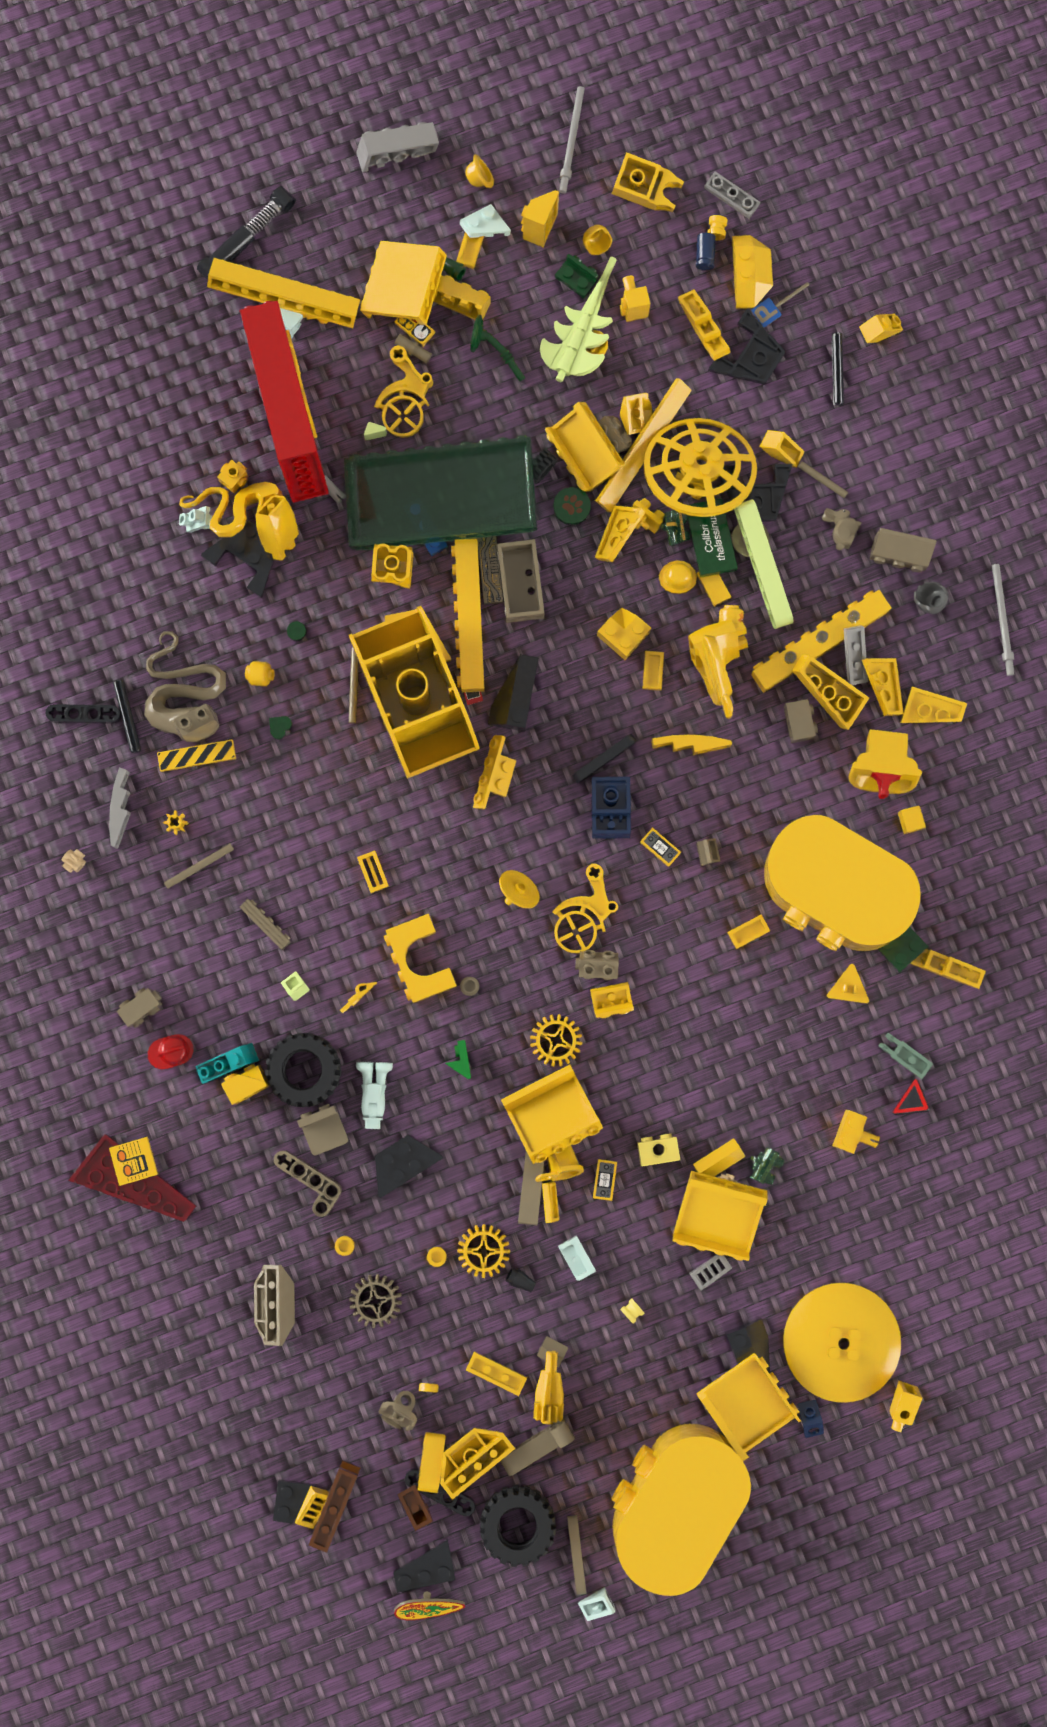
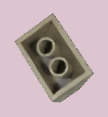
(902, 550)

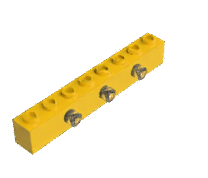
(821, 640)

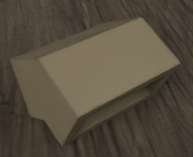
(708, 852)
(552, 1345)

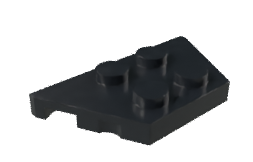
(402, 1162)

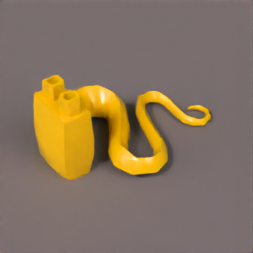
(274, 516)
(711, 651)

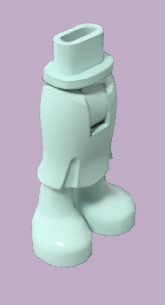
(373, 1093)

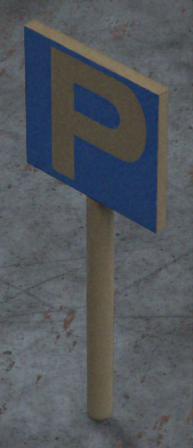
(767, 312)

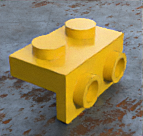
(612, 1000)

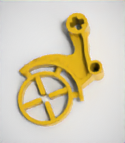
(412, 383)
(597, 904)

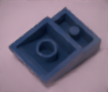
(611, 807)

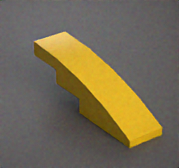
(703, 324)
(698, 743)
(950, 968)

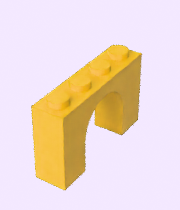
(400, 939)

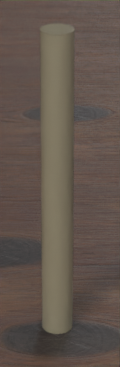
(353, 688)
(198, 866)

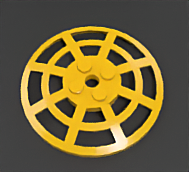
(699, 473)

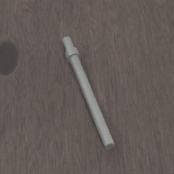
(565, 173)
(1007, 656)

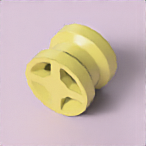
(632, 1311)

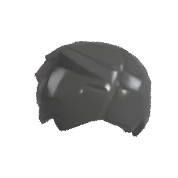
(931, 597)

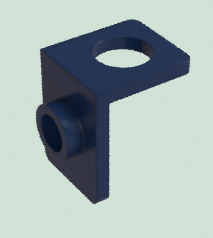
(810, 1418)

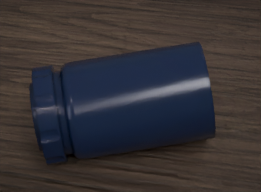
(705, 251)

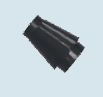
(520, 1280)

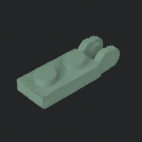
(907, 1057)

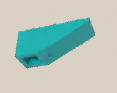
(227, 1063)

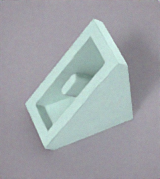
(597, 1605)

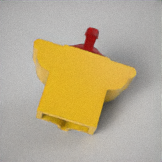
(885, 765)

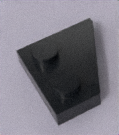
(289, 1500)

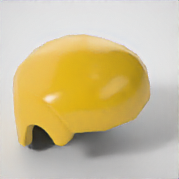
(597, 239)

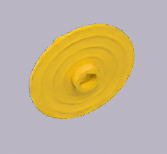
(519, 889)

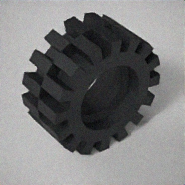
(543, 464)

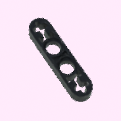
(83, 713)
(604, 758)
(438, 1497)

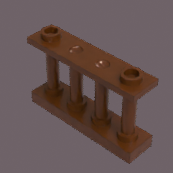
(334, 1506)

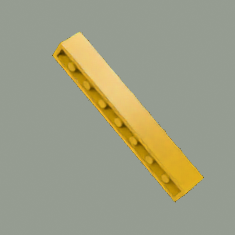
(290, 294)
(469, 615)

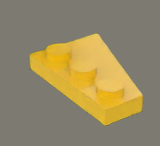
(885, 683)
(931, 707)

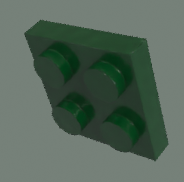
(903, 949)

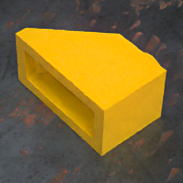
(782, 447)

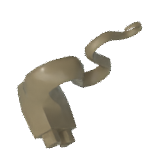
(189, 723)

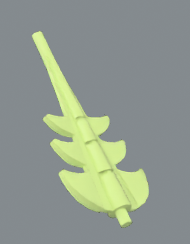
(571, 355)

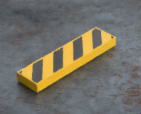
(196, 755)

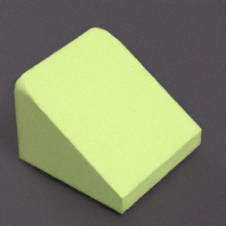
(374, 431)
(295, 986)

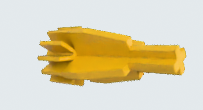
(549, 1392)

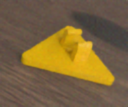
(849, 987)

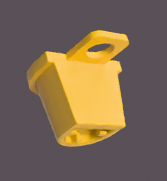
(561, 1166)

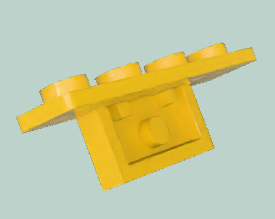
(496, 773)

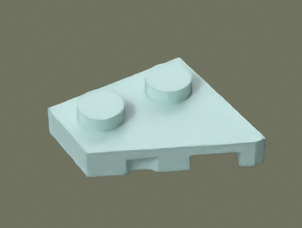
(484, 223)

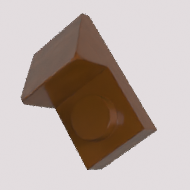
(415, 1507)

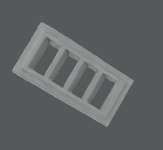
(700, 1269)

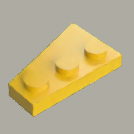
(619, 528)

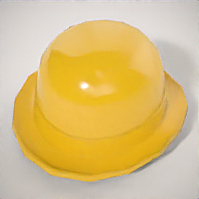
(479, 174)
(677, 577)

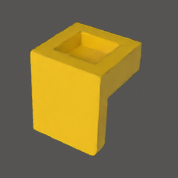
(911, 819)

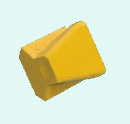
(392, 564)

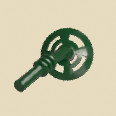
(480, 334)

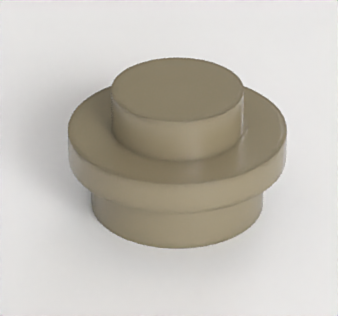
(469, 986)

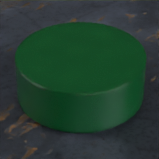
(296, 631)

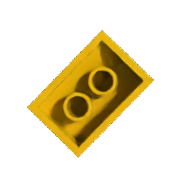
(539, 218)

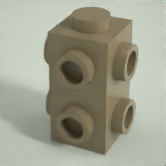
(597, 964)
(144, 1004)

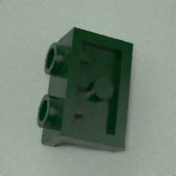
(577, 276)

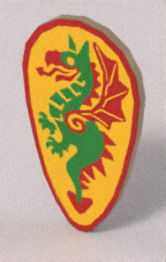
(426, 1607)

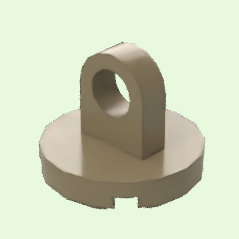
(397, 1414)

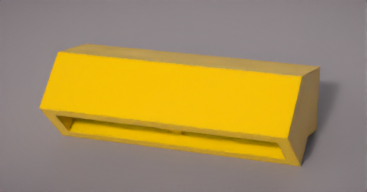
(720, 1159)

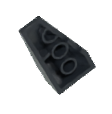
(514, 698)
(748, 1340)

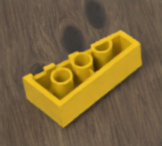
(833, 693)

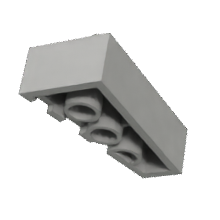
(396, 144)

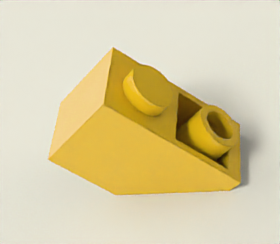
(881, 327)

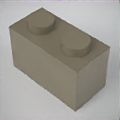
(800, 721)

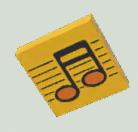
(133, 1161)

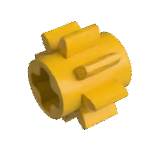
(171, 825)

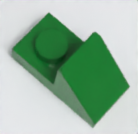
(461, 1066)

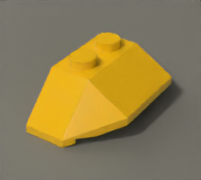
(751, 271)
(472, 1458)

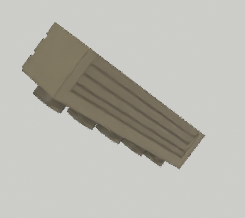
(266, 924)

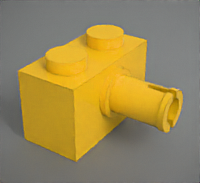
(635, 300)
(852, 1132)

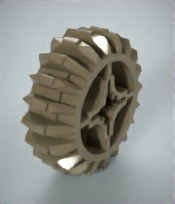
(373, 1291)

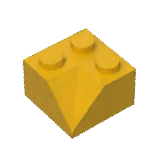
(624, 632)
(244, 1086)

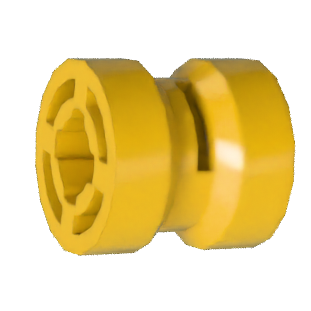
(717, 226)

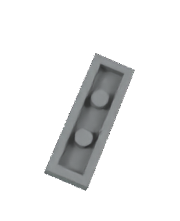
(855, 652)

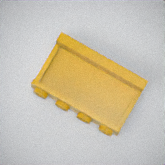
(585, 447)

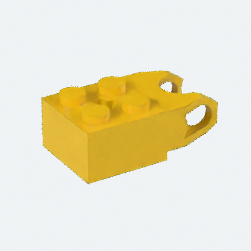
(651, 183)

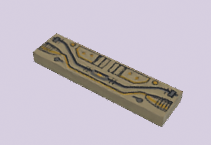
(490, 570)

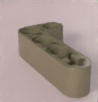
(306, 1179)
(537, 1446)

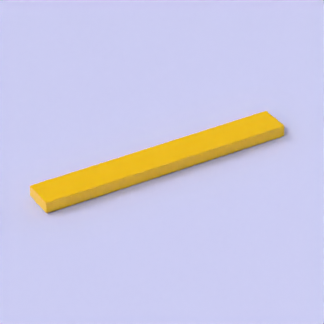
(635, 456)

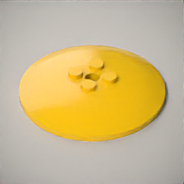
(814, 1334)

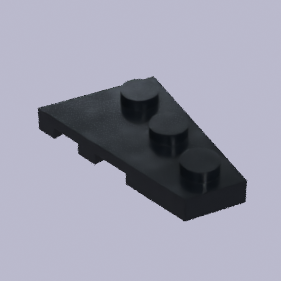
(426, 1570)

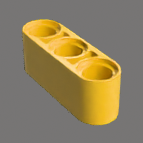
(431, 1462)

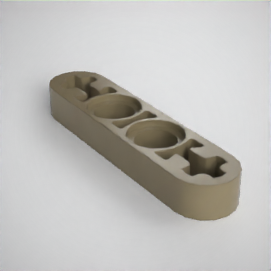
(576, 1555)

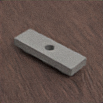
(740, 201)

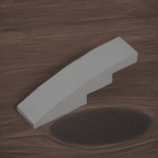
(119, 816)

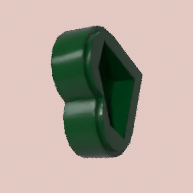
(279, 726)

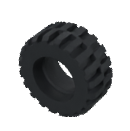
(277, 1070)
(523, 1552)

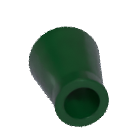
(454, 269)

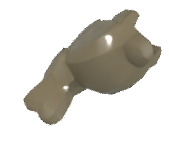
(845, 527)

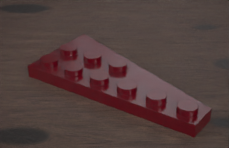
(151, 1193)

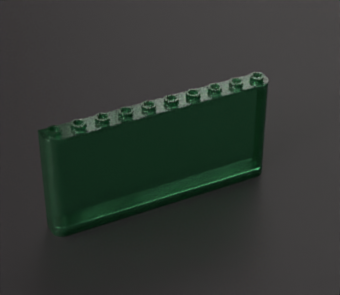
(440, 493)

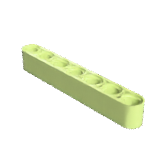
(763, 564)

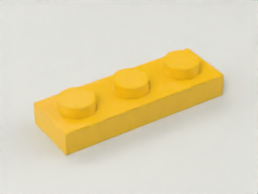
(496, 1373)

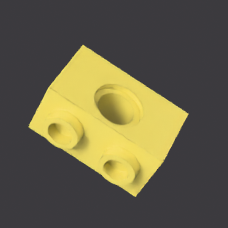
(669, 1154)

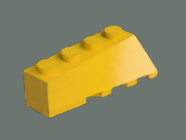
(462, 298)

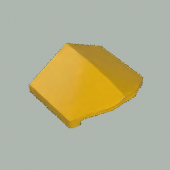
(635, 412)

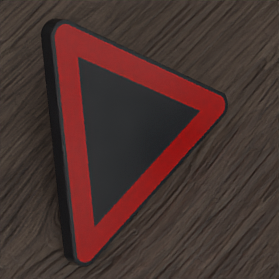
(912, 1101)

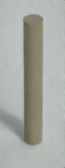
(822, 479)

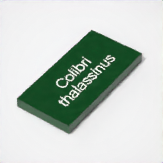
(712, 542)

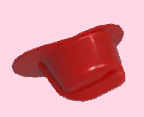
(170, 1051)

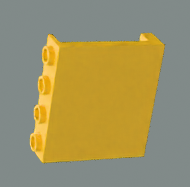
(403, 281)
(552, 1114)
(719, 1215)
(748, 1404)

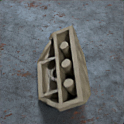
(274, 1304)

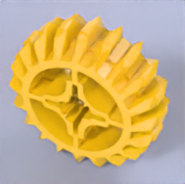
(571, 1047)
(492, 1251)

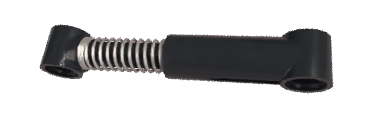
(279, 202)

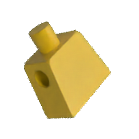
(904, 1405)

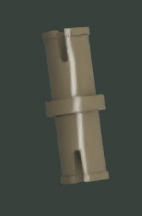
(413, 348)

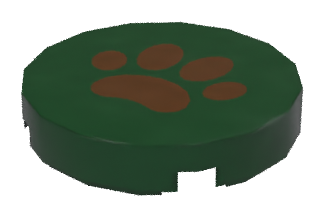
(571, 506)

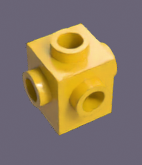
(233, 475)

